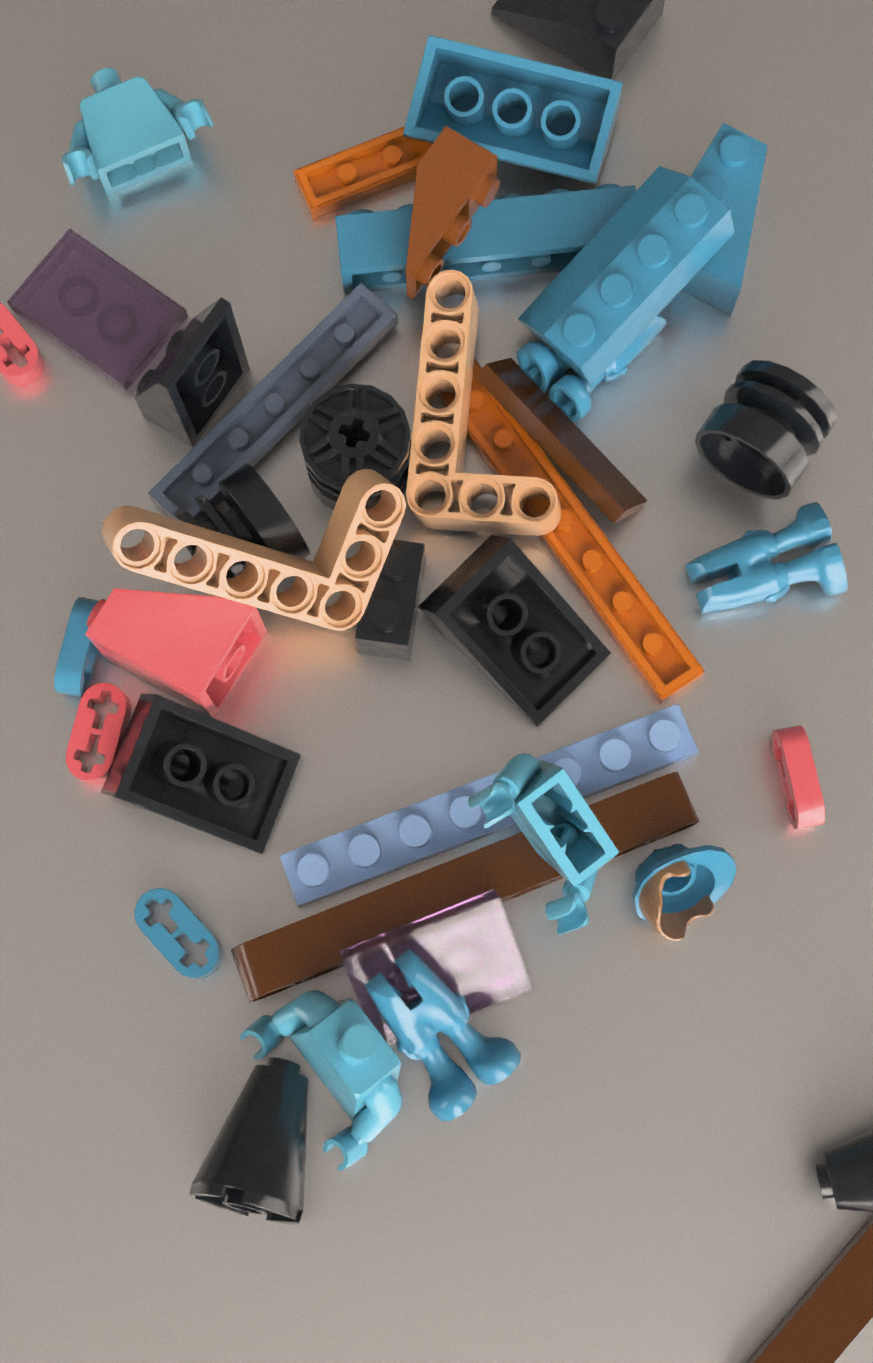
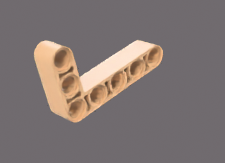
(451, 424)
(268, 567)

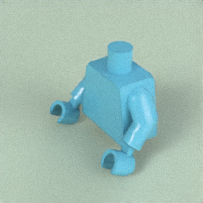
(130, 132)
(556, 826)
(346, 1057)

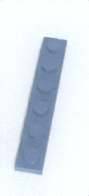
(277, 402)

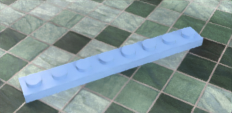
(449, 822)

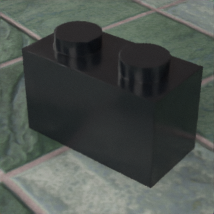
(393, 607)

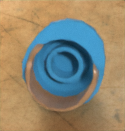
(680, 886)

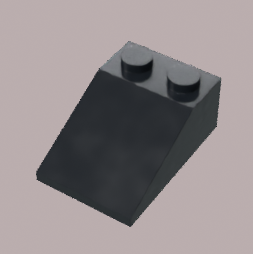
(587, 32)
(195, 375)
(515, 628)
(201, 772)

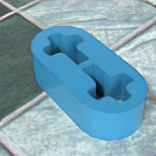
(78, 654)
(168, 942)

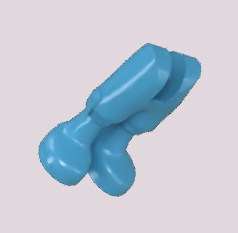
(571, 391)
(753, 574)
(446, 1012)

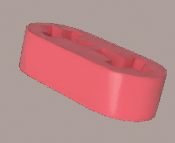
(15, 336)
(86, 731)
(798, 777)

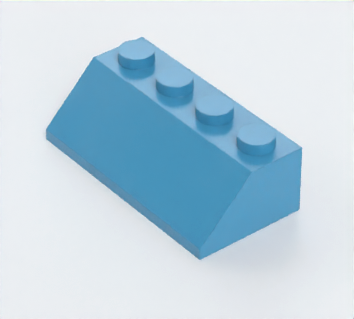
(515, 108)
(629, 272)

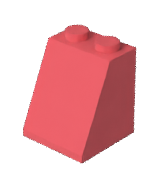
(178, 642)

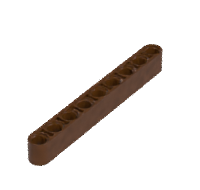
(508, 866)

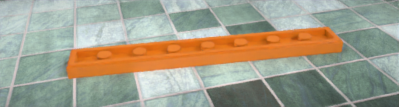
(583, 550)

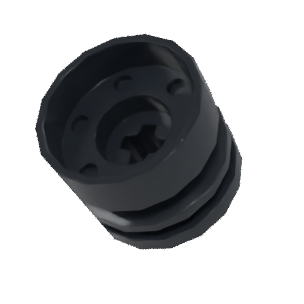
(337, 421)
(766, 429)
(250, 515)

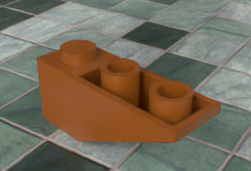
(449, 188)

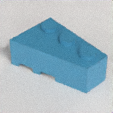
(733, 174)

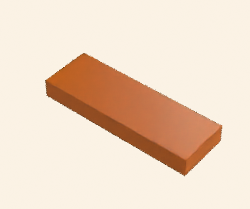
(359, 172)

